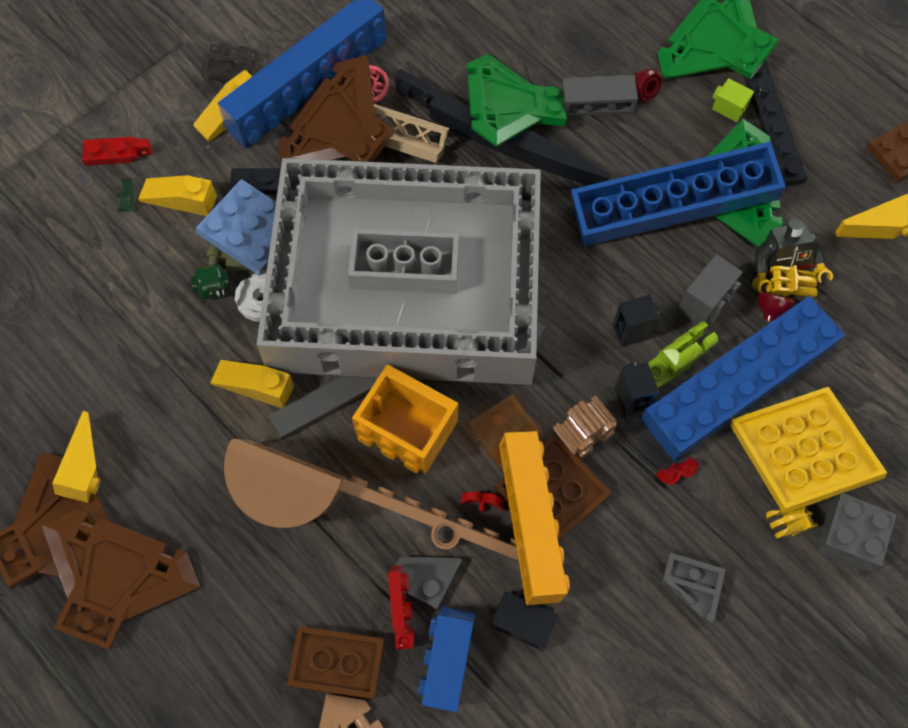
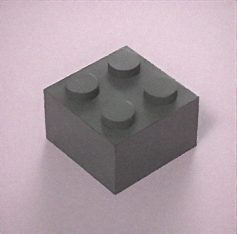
(710, 292)
(856, 533)

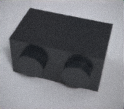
(636, 320)
(636, 388)
(524, 622)

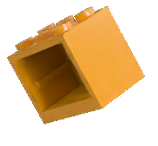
(405, 419)

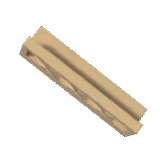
(412, 144)

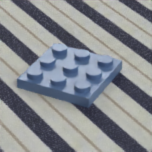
(241, 226)

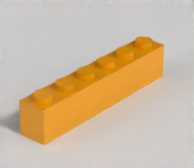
(533, 519)

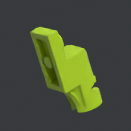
(681, 354)

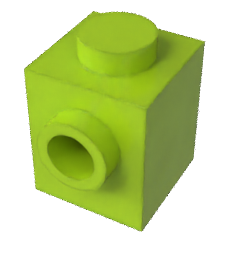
(732, 99)

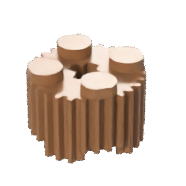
(586, 426)

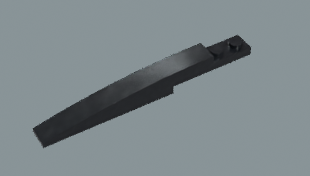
(524, 147)

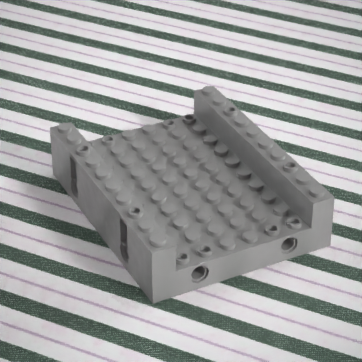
(403, 271)

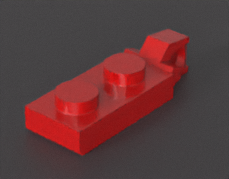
(114, 150)
(400, 609)

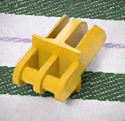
(793, 281)
(796, 521)

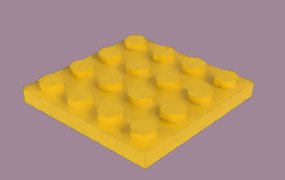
(807, 449)

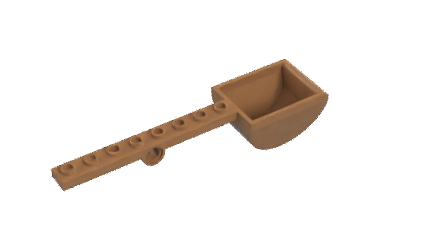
(292, 492)

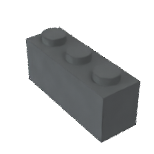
(599, 95)

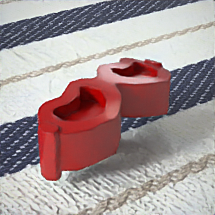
(674, 473)
(487, 498)

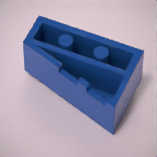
(446, 658)

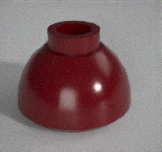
(648, 84)
(773, 305)

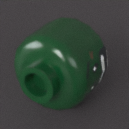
(210, 281)

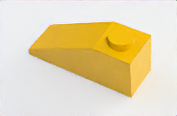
(210, 122)
(180, 193)
(881, 222)
(254, 382)
(78, 471)

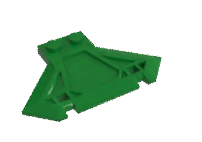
(715, 39)
(508, 102)
(745, 220)

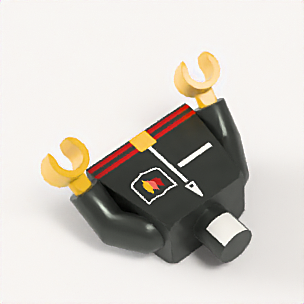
(789, 247)

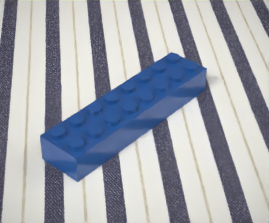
(299, 71)
(677, 194)
(741, 378)

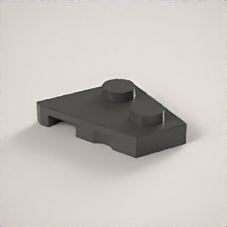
(429, 577)
(695, 584)

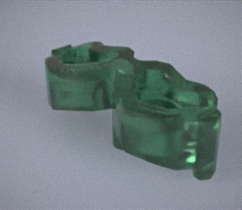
(127, 196)

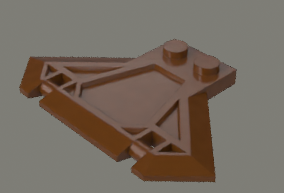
(339, 119)
(23, 543)
(111, 575)

